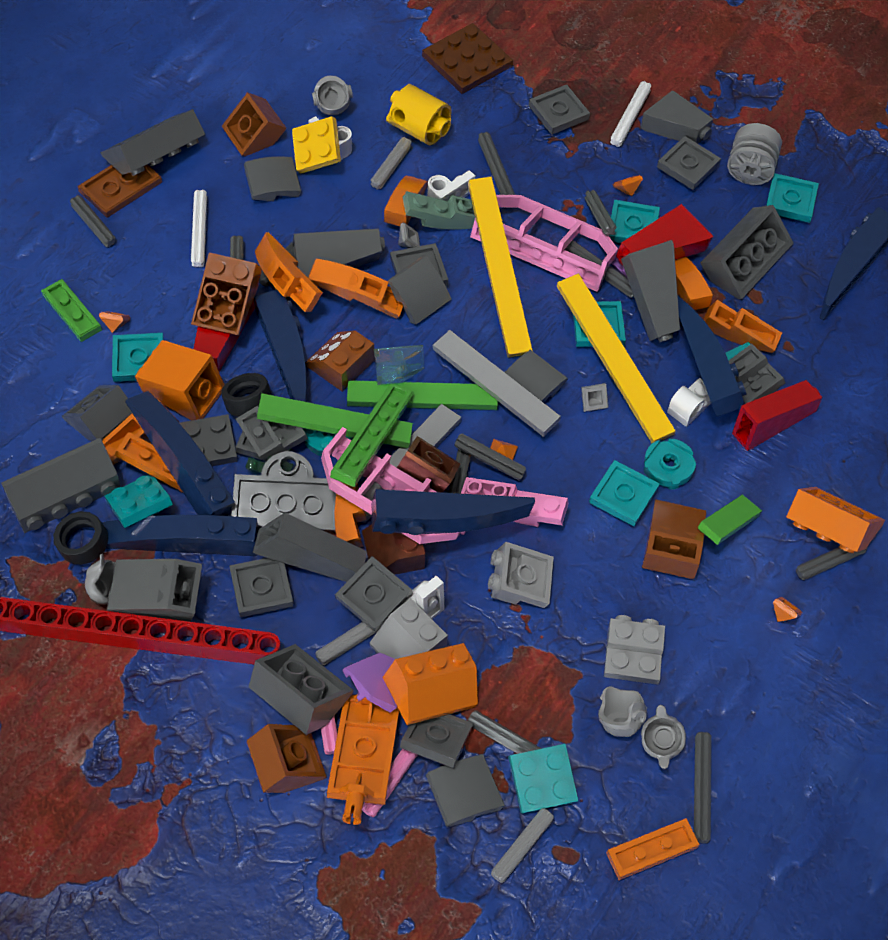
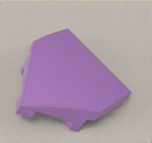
(369, 680)

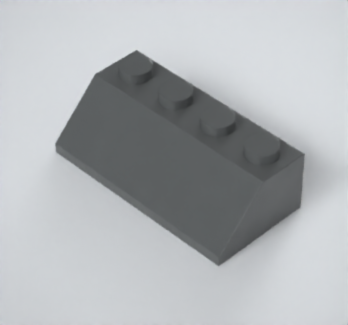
(154, 143)
(747, 251)
(61, 485)

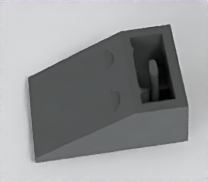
(155, 588)

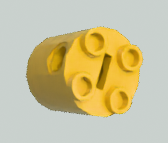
(419, 114)

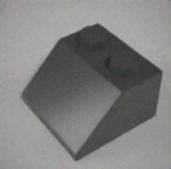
(99, 412)

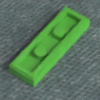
(71, 310)
(729, 519)

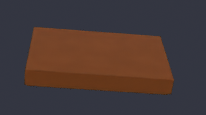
(112, 191)

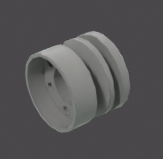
(754, 154)

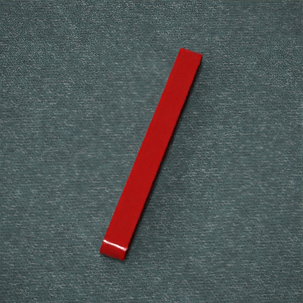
(143, 639)

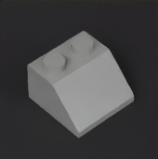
(408, 633)

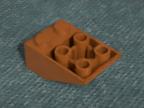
(226, 293)
(674, 539)

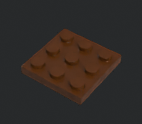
(467, 58)

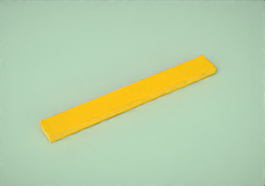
(499, 267)
(615, 359)

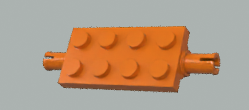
(362, 756)

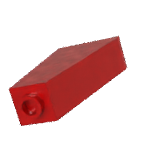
(677, 225)
(218, 343)
(775, 413)

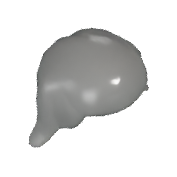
(99, 580)
(663, 737)

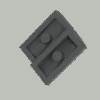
(272, 177)
(419, 289)
(756, 374)
(536, 376)
(267, 436)
(464, 790)

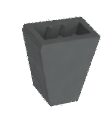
(677, 118)

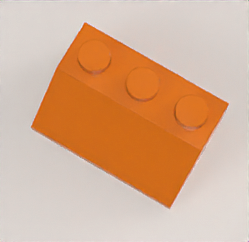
(834, 519)
(433, 683)

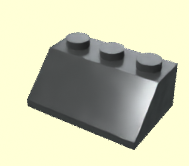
(299, 688)

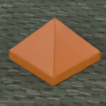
(628, 185)
(114, 320)
(504, 448)
(785, 610)

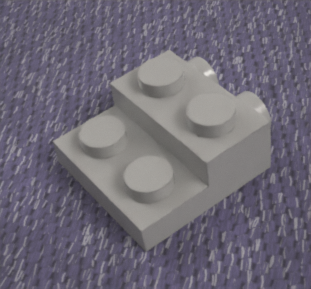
(521, 575)
(634, 650)

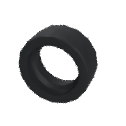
(242, 385)
(70, 525)

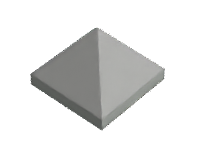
(408, 237)
(594, 397)

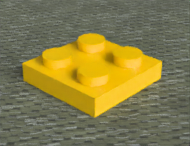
(316, 145)

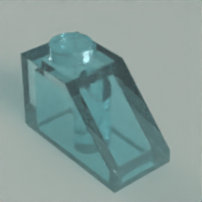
(398, 363)

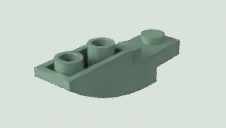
(439, 213)

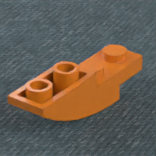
(284, 274)
(355, 284)

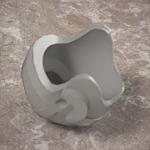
(332, 95)
(622, 711)

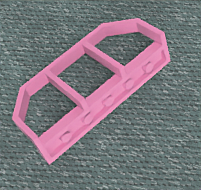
(547, 255)
(382, 473)

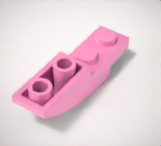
(546, 507)

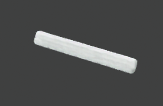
(630, 114)
(199, 228)

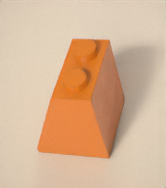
(181, 379)

